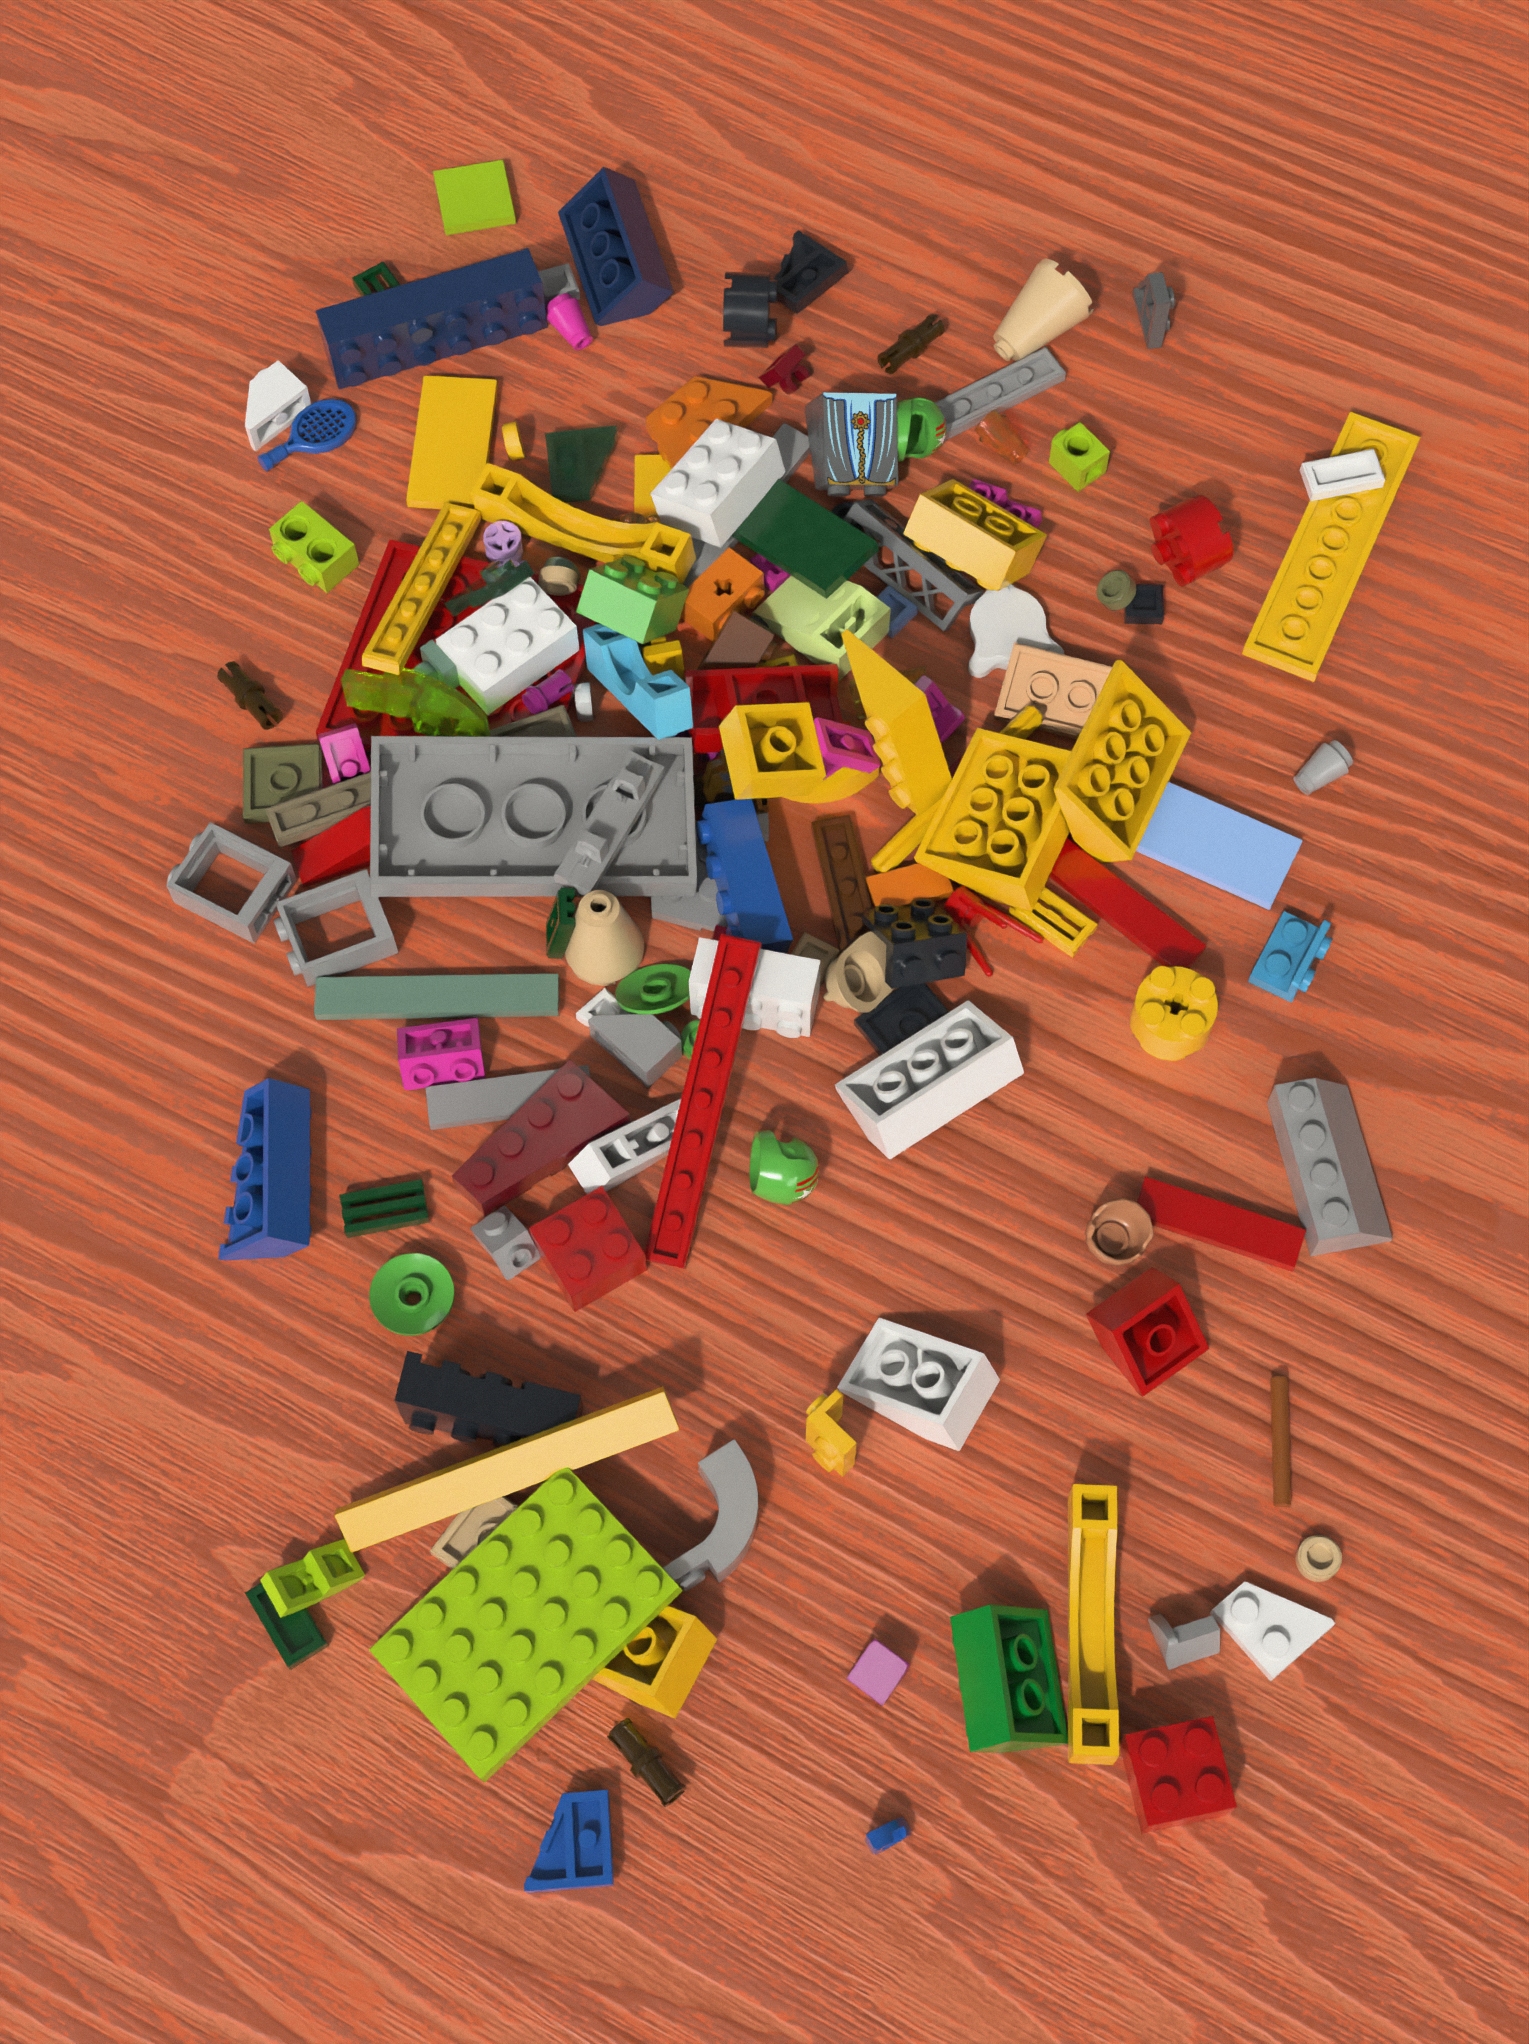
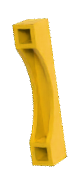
(513, 498)
(1091, 1649)

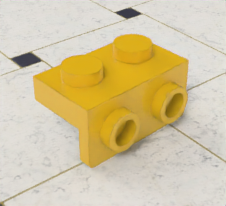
(831, 1443)

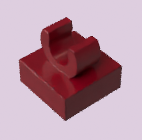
(783, 367)

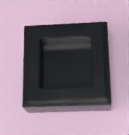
(1146, 606)

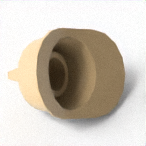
(858, 975)

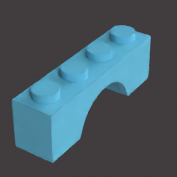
(656, 700)

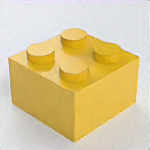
(772, 750)

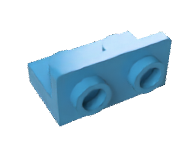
(1289, 955)

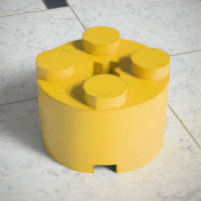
(1179, 992)

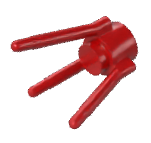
(970, 909)

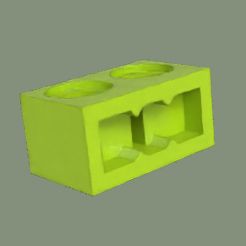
(318, 543)

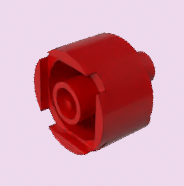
(1190, 539)

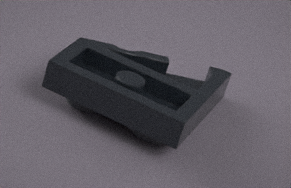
(807, 272)

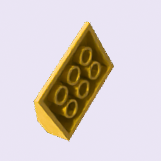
(901, 728)
(1119, 767)
(1000, 820)

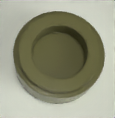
(1116, 590)

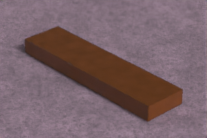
(842, 877)

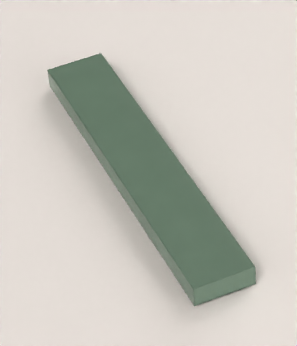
(436, 996)

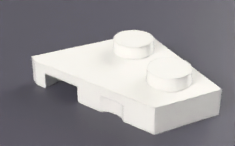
(1269, 1627)

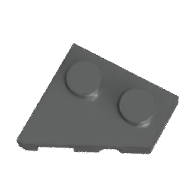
(1153, 304)

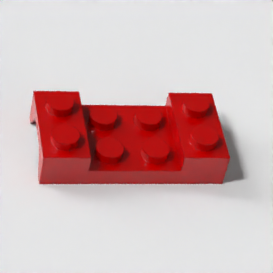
(720, 690)

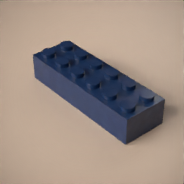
(433, 318)

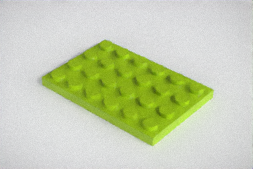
(525, 1622)

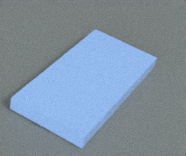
(1219, 845)

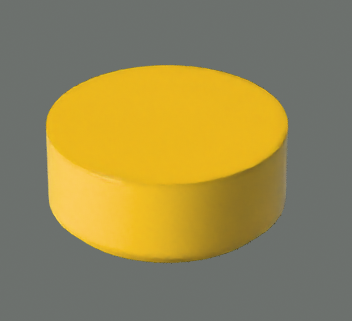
(513, 440)

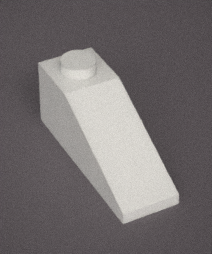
(626, 1150)

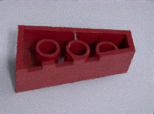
(539, 1139)

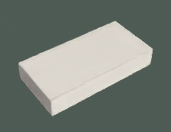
(1342, 475)

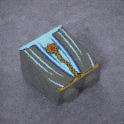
(853, 442)

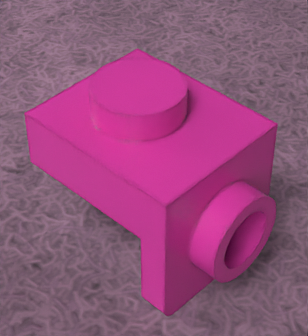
(944, 714)

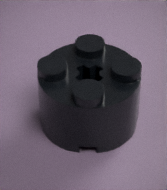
(748, 309)

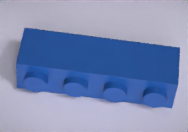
(743, 874)

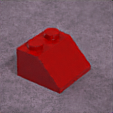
(1148, 1330)

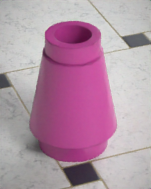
(568, 319)

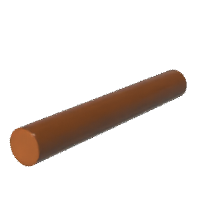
(1280, 1442)

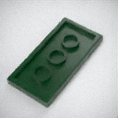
(805, 539)

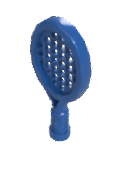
(297, 443)

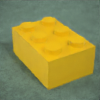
(974, 535)

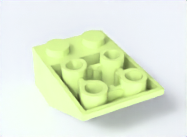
(816, 623)

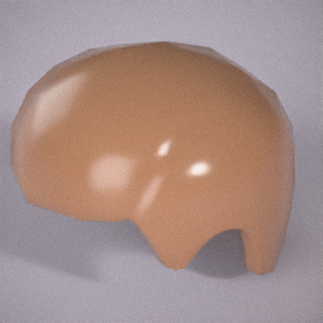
(1119, 1232)

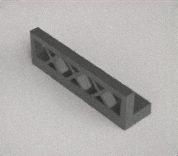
(932, 567)

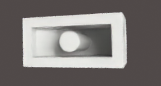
(273, 403)

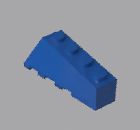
(271, 1174)

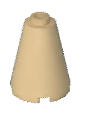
(1041, 312)
(604, 940)

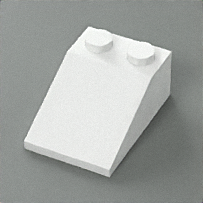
(921, 1382)

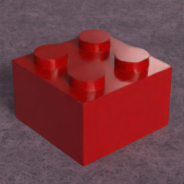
(588, 1248)
(1177, 1774)

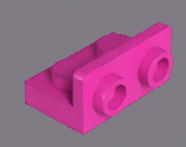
(440, 1053)

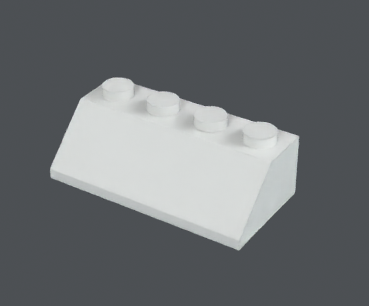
(930, 1078)

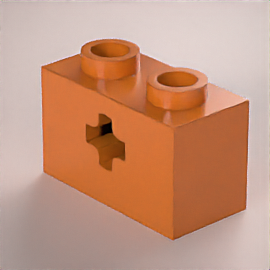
(723, 585)

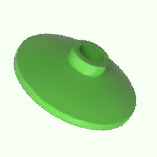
(654, 989)
(410, 1275)

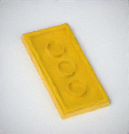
(451, 440)

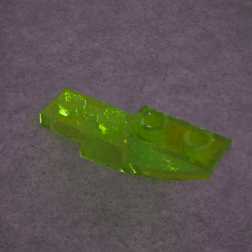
(430, 703)

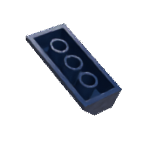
(615, 249)

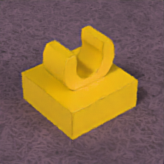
(663, 656)

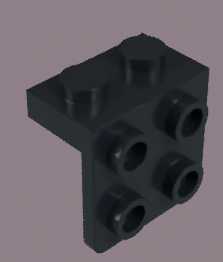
(919, 942)

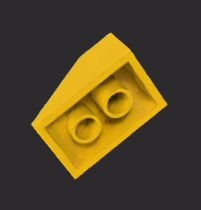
(661, 1662)

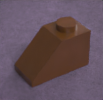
(739, 644)

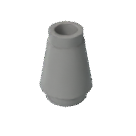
(1324, 767)

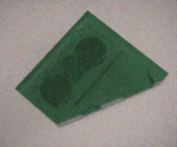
(578, 461)
(495, 582)

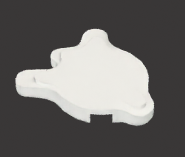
(1002, 620)

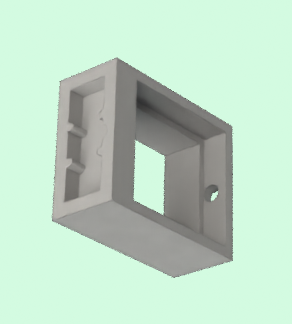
(323, 900)
(260, 906)

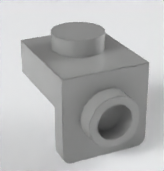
(506, 1242)

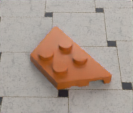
(695, 406)

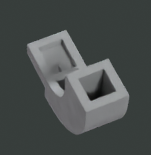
(736, 1493)

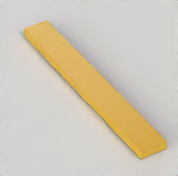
(506, 1469)

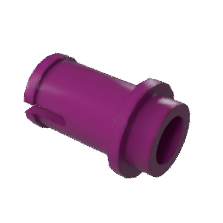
(547, 692)

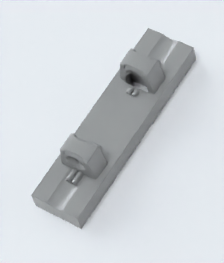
(609, 824)

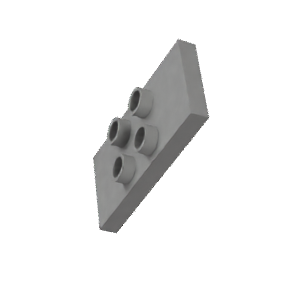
(508, 808)

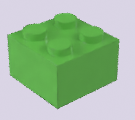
(633, 599)

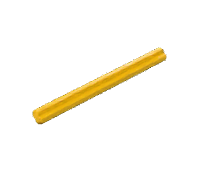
(914, 831)

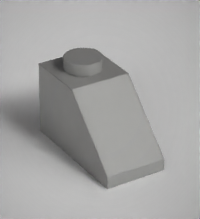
(638, 1043)

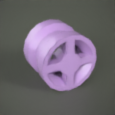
(504, 535)

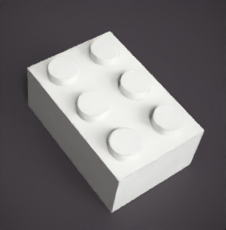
(718, 482)
(509, 644)
(781, 993)

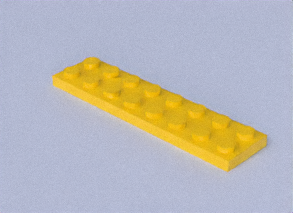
(1328, 556)

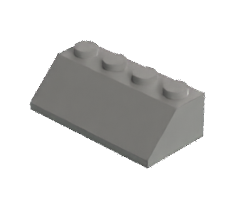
(1327, 1166)

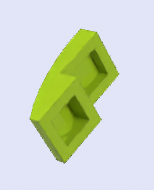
(313, 1578)

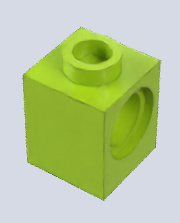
(1082, 468)

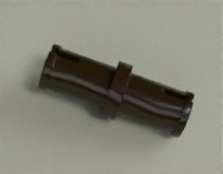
(911, 344)
(249, 695)
(646, 1762)

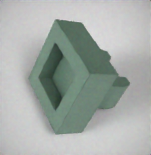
(437, 665)

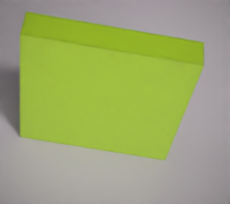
(474, 197)

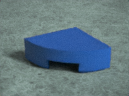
(887, 1835)

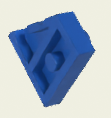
(577, 1846)

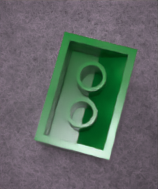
(1008, 1679)

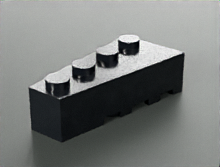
(479, 1407)

